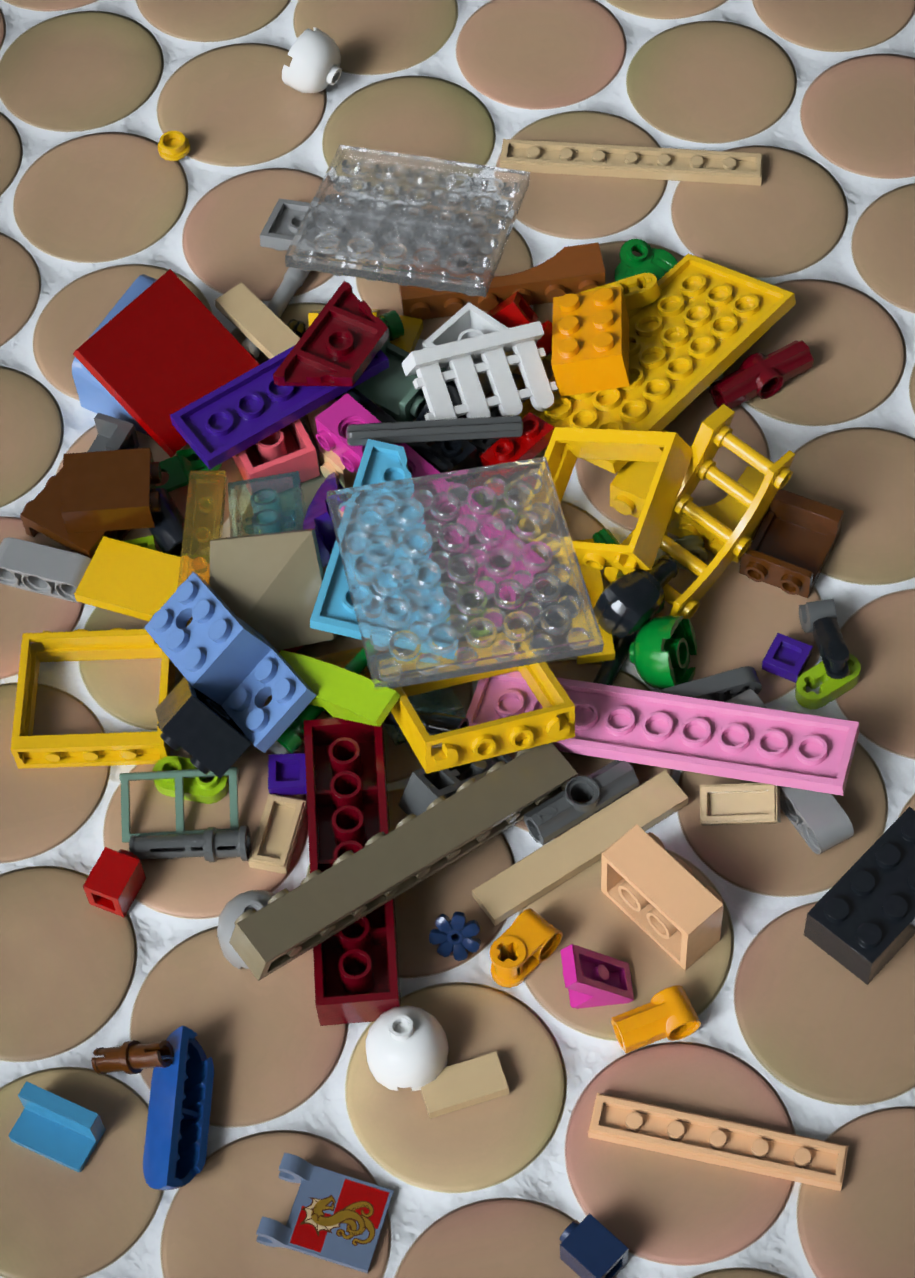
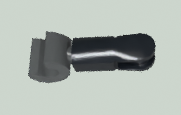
(821, 620)

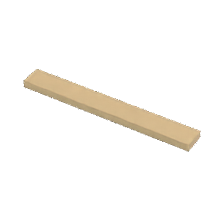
(632, 162)

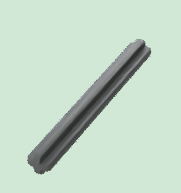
(435, 430)

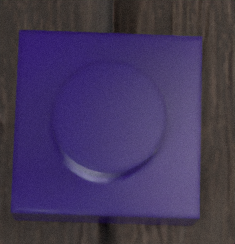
(787, 657)
(287, 774)

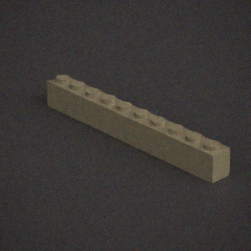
(397, 860)

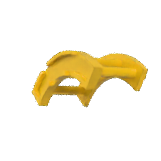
(712, 435)

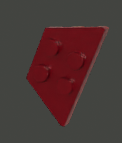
(335, 345)

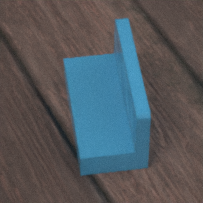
(56, 1128)

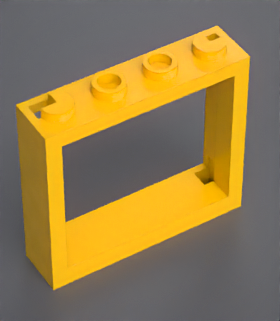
(624, 445)
(491, 738)
(84, 749)

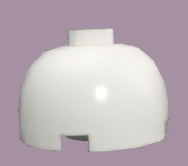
(314, 62)
(406, 1048)

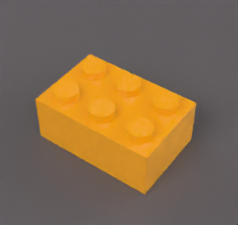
(590, 341)

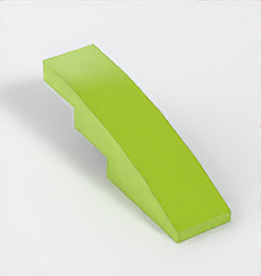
(343, 691)

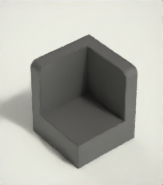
(113, 434)

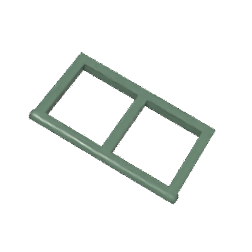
(179, 776)

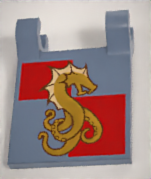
(331, 1216)

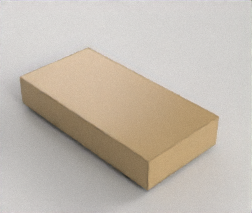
(739, 804)
(277, 834)
(465, 1085)

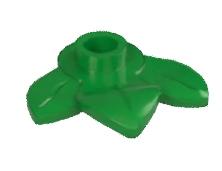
(652, 260)

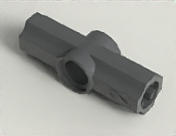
(564, 813)

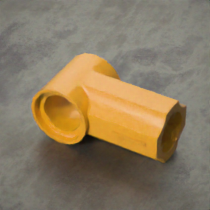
(665, 1016)

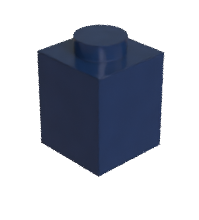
(592, 1249)

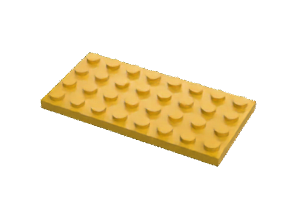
(676, 349)

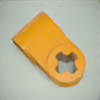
(522, 948)

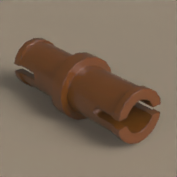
(132, 1057)

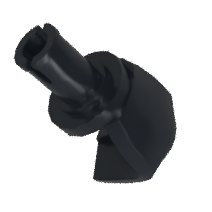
(634, 598)

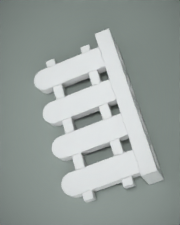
(491, 349)

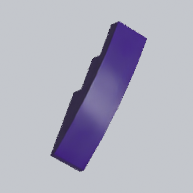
(319, 517)

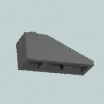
(425, 788)

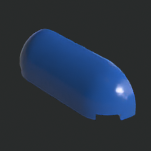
(178, 1114)

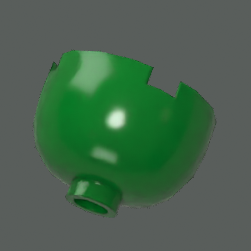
(664, 651)

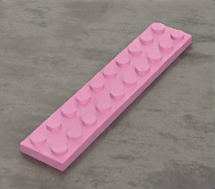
(688, 732)

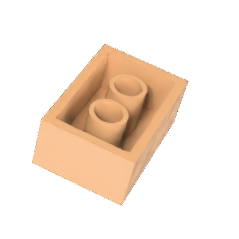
(662, 896)

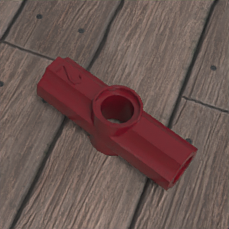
(762, 375)

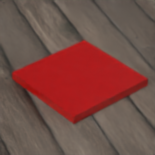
(163, 357)

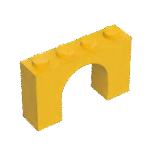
(633, 483)

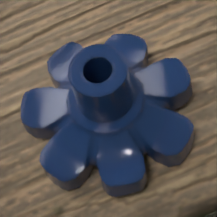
(455, 936)

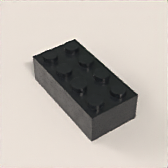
(871, 905)

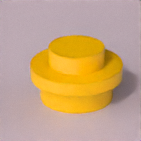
(173, 146)

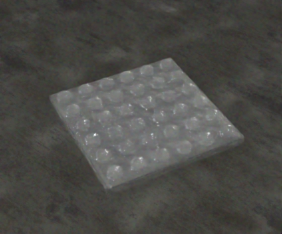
(409, 220)
(462, 573)

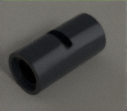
(168, 525)

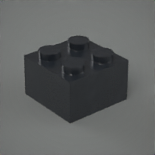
(201, 729)

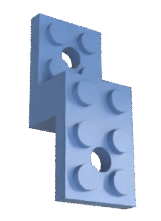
(229, 662)

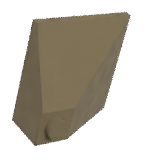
(271, 583)

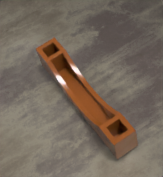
(568, 272)

